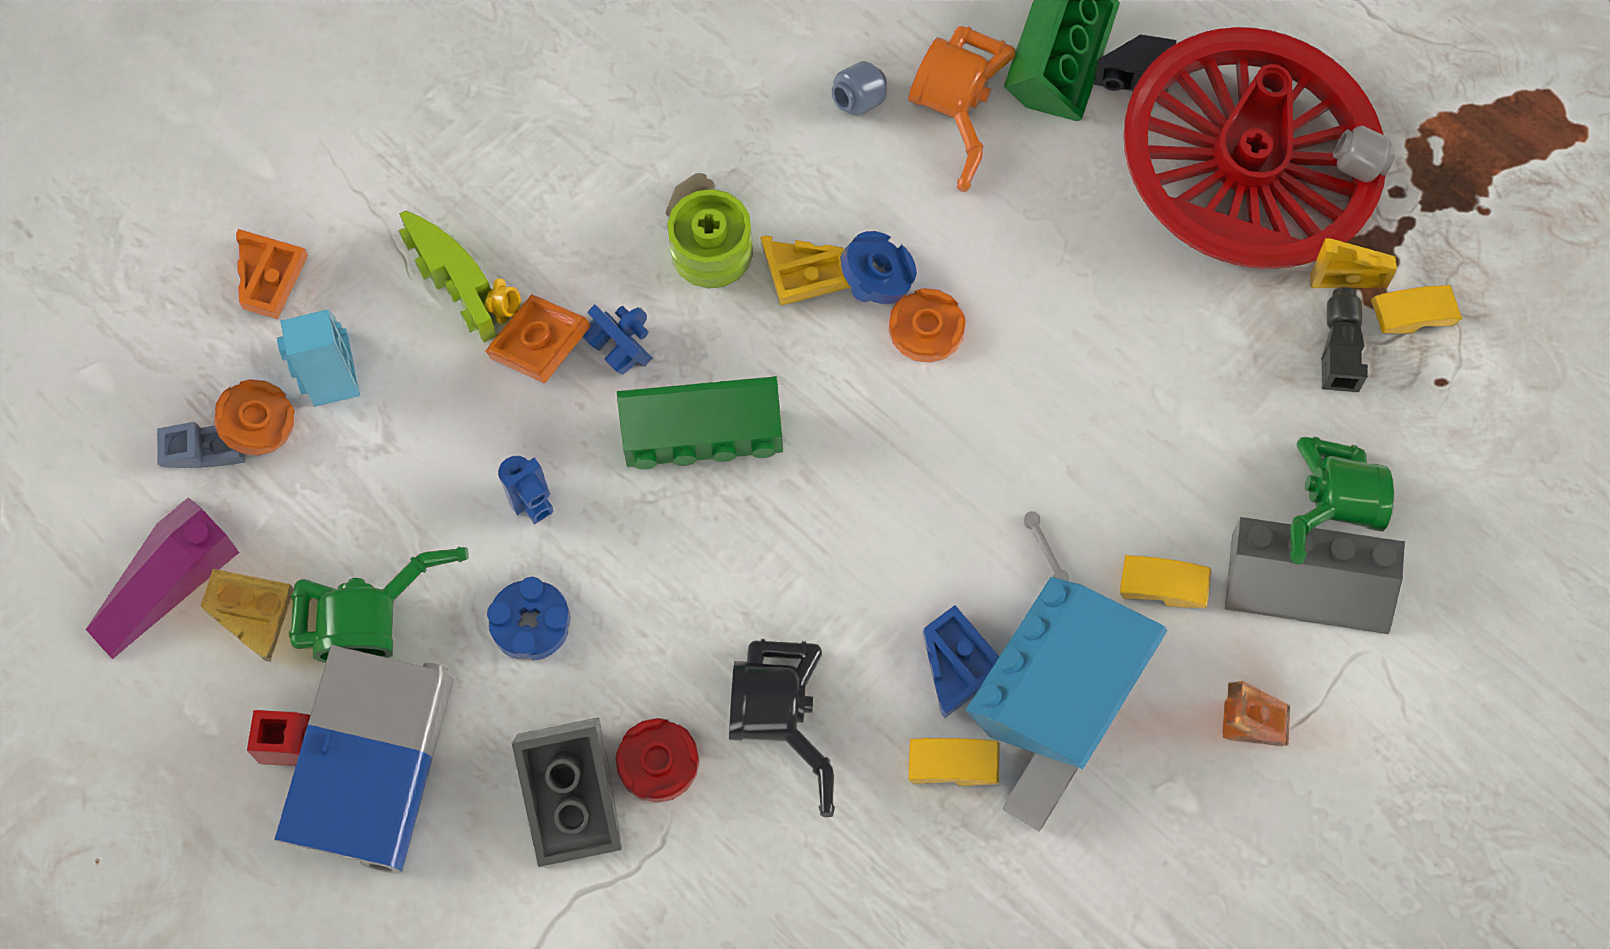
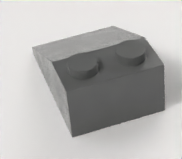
(567, 791)

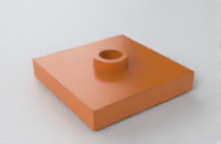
(538, 338)

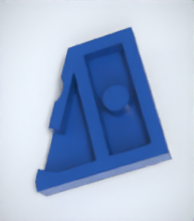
(957, 659)

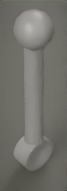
(1032, 522)

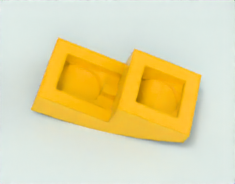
(1416, 307)
(1166, 580)
(954, 760)

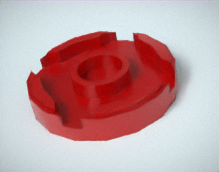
(657, 760)

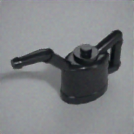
(771, 702)

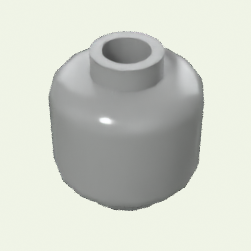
(1363, 154)

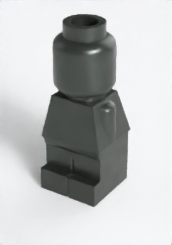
(1343, 349)

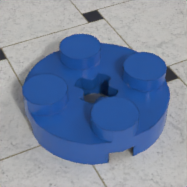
(869, 283)
(527, 642)

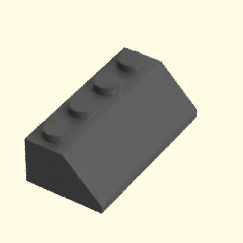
(1342, 582)

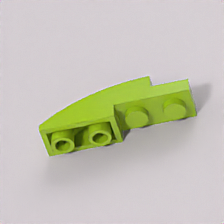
(449, 267)

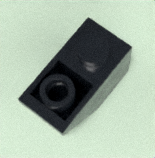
(1127, 63)

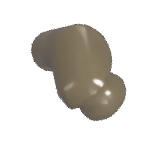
(694, 183)

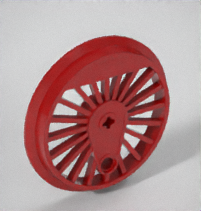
(1250, 146)

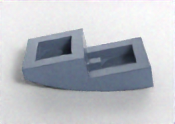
(193, 447)

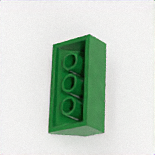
(1060, 55)
(700, 422)

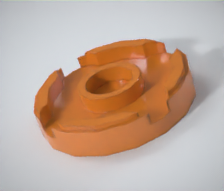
(927, 325)
(254, 417)

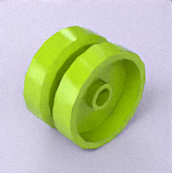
(710, 238)

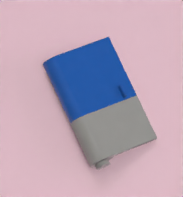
(365, 758)

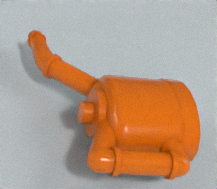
(955, 81)

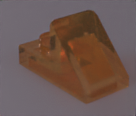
(1255, 716)

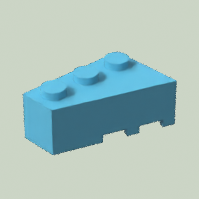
(319, 357)

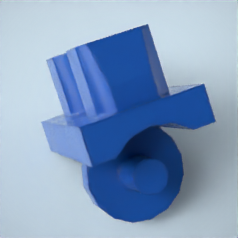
(627, 350)
(525, 487)

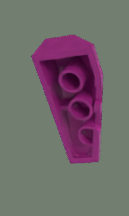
(161, 575)

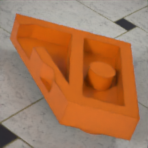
(267, 272)

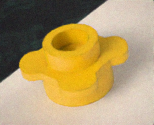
(502, 301)

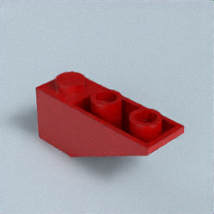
(277, 736)

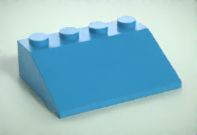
(1065, 673)

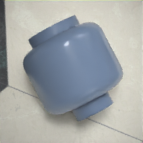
(859, 88)

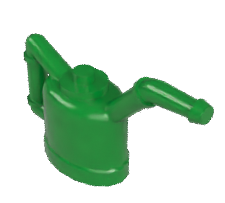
(1342, 490)
(356, 612)

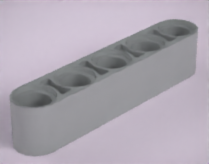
(1039, 790)

